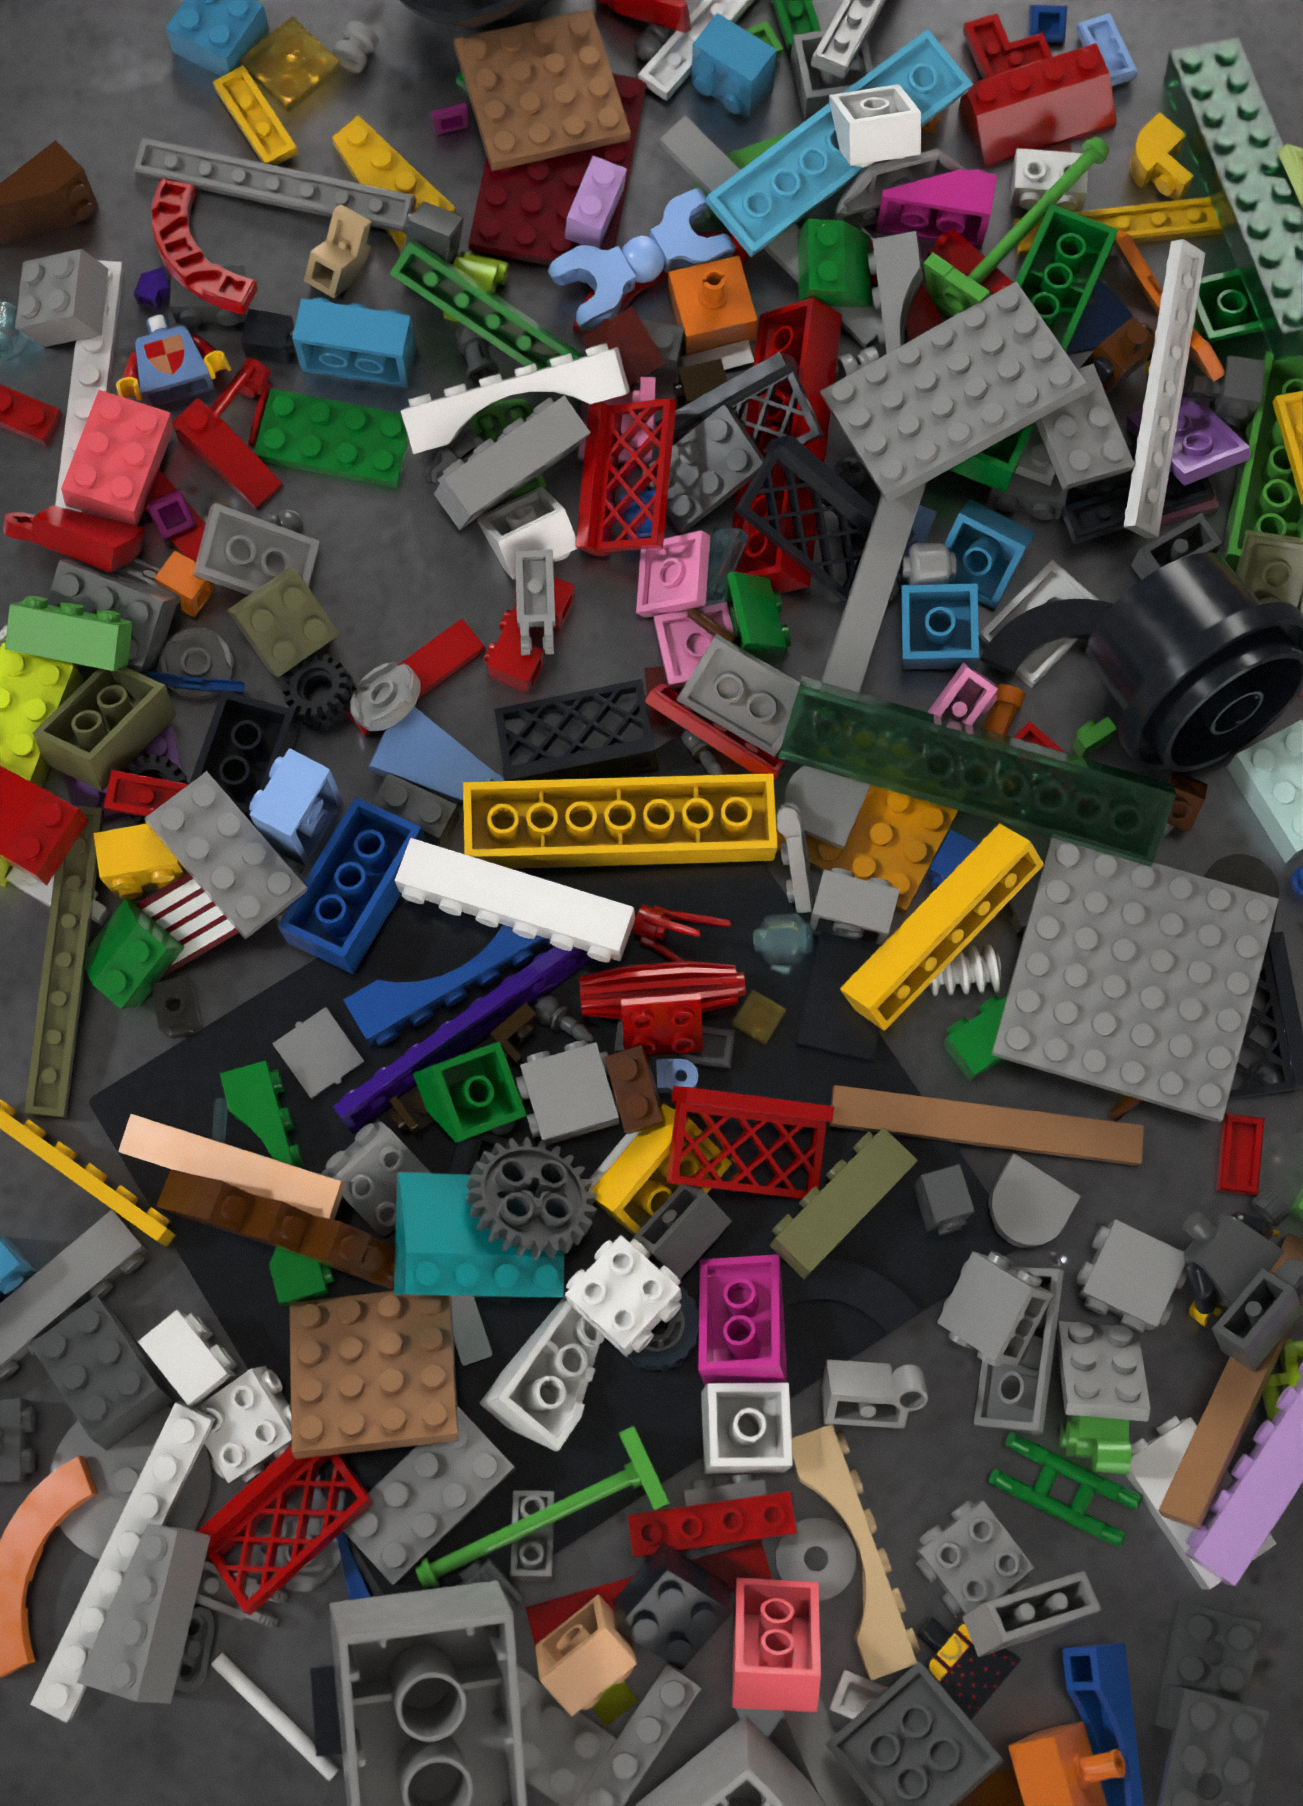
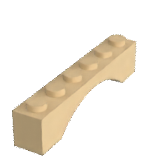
(880, 1634)

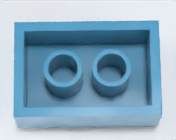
(355, 342)

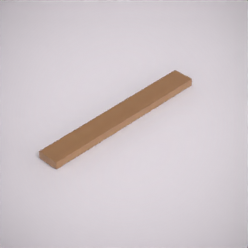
(987, 1125)
(1222, 1426)

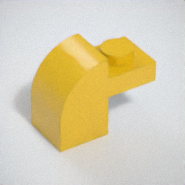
(1154, 158)

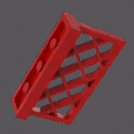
(602, 476)
(742, 1108)
(268, 1497)

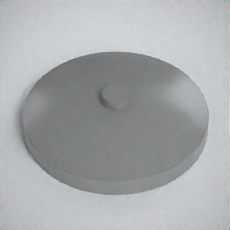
(115, 1477)

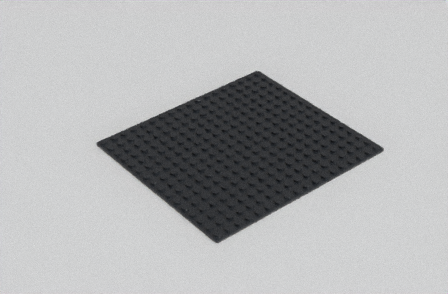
(662, 1406)

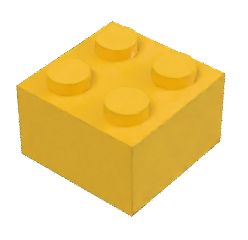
(134, 861)

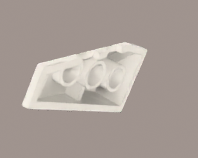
(547, 1379)

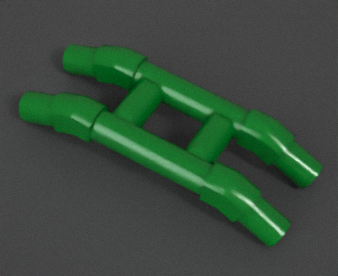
(1088, 1481)

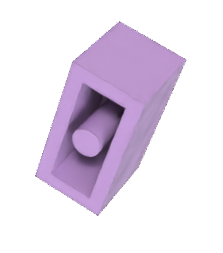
(595, 202)

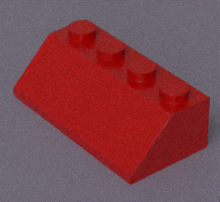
(1039, 105)

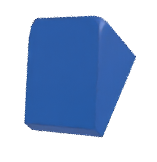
(1049, 21)

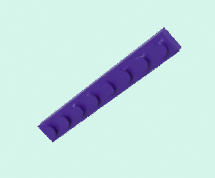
(459, 1034)

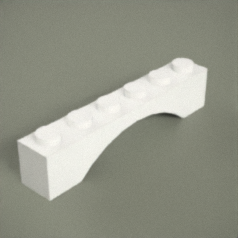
(588, 378)

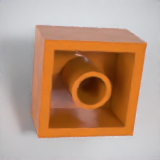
(712, 304)
(1059, 1767)

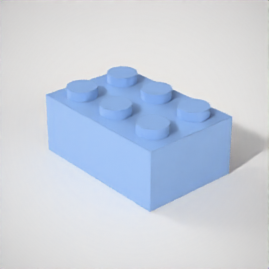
(296, 806)

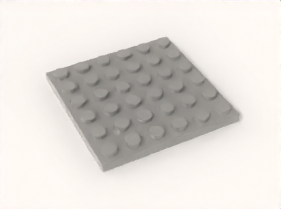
(1136, 979)

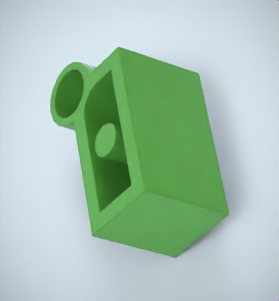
(1100, 1440)

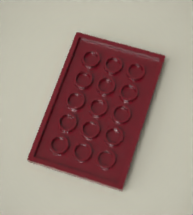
(527, 205)

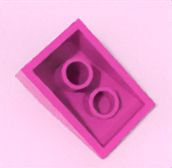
(938, 205)
(741, 1320)

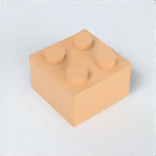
(584, 1657)

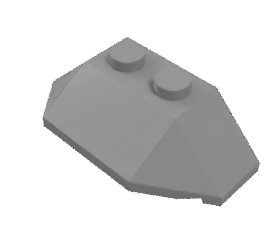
(864, 193)

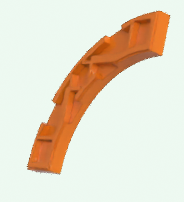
(1200, 350)
(22, 1547)

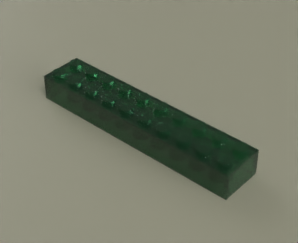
(1245, 181)
(977, 771)

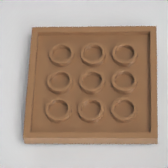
(541, 89)
(371, 1373)

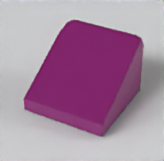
(450, 119)
(171, 513)

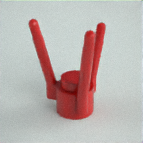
(249, 381)
(655, 922)

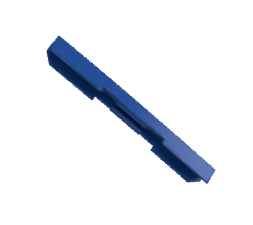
(198, 684)

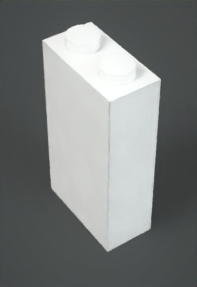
(1151, 1475)

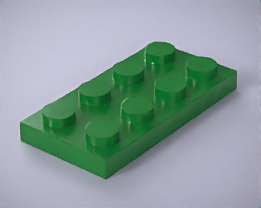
(333, 438)

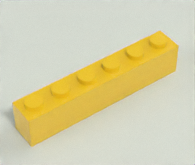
(942, 926)

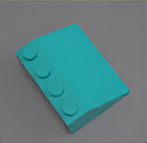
(446, 1254)

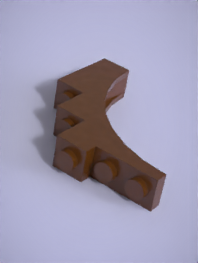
(279, 1226)

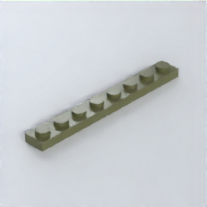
(63, 974)

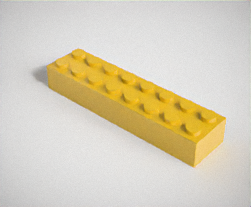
(621, 821)

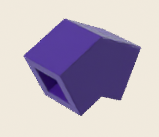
(152, 288)

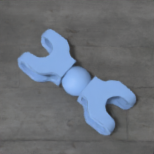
(641, 260)

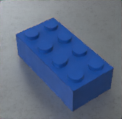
(351, 886)

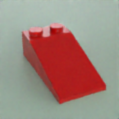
(35, 827)

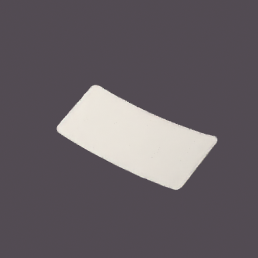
(469, 1330)

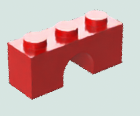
(505, 659)

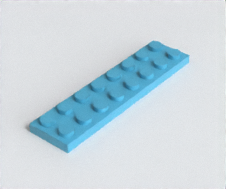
(807, 162)

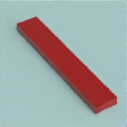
(734, 1563)

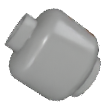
(928, 564)

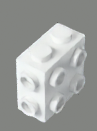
(625, 1294)
(248, 1425)

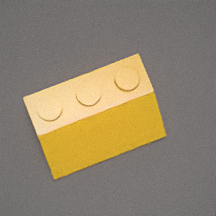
(637, 1180)

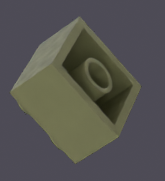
(283, 622)

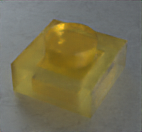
(759, 1017)

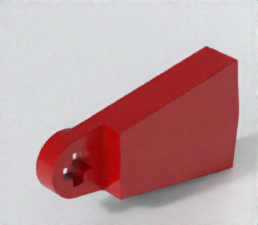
(78, 535)

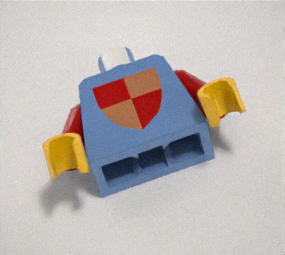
(170, 365)

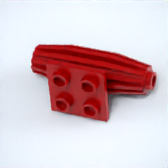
(661, 1001)

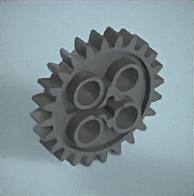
(531, 1198)

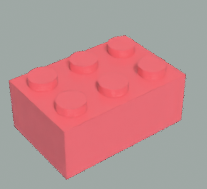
(117, 458)
(776, 1645)

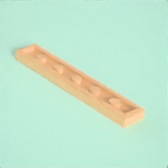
(235, 1166)

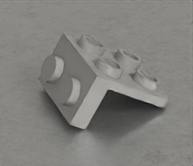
(371, 1174)

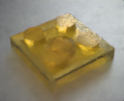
(290, 64)

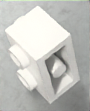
(1038, 171)

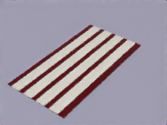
(189, 917)

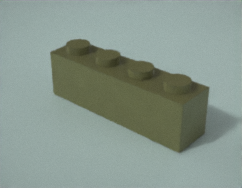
(842, 1202)

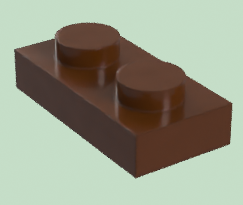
(635, 1089)

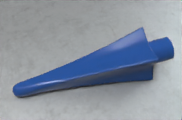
(355, 1581)

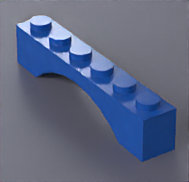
(390, 1006)
(1101, 1691)

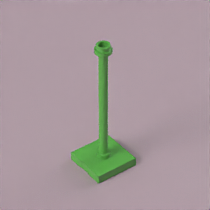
(956, 292)
(637, 1472)

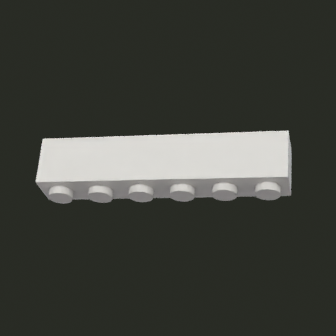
(515, 900)

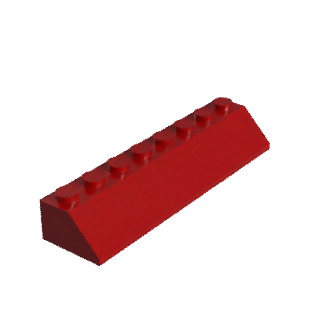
(810, 335)

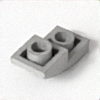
(533, 1553)

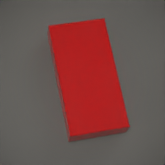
(1240, 1155)

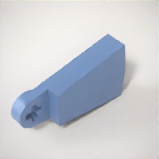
(428, 758)

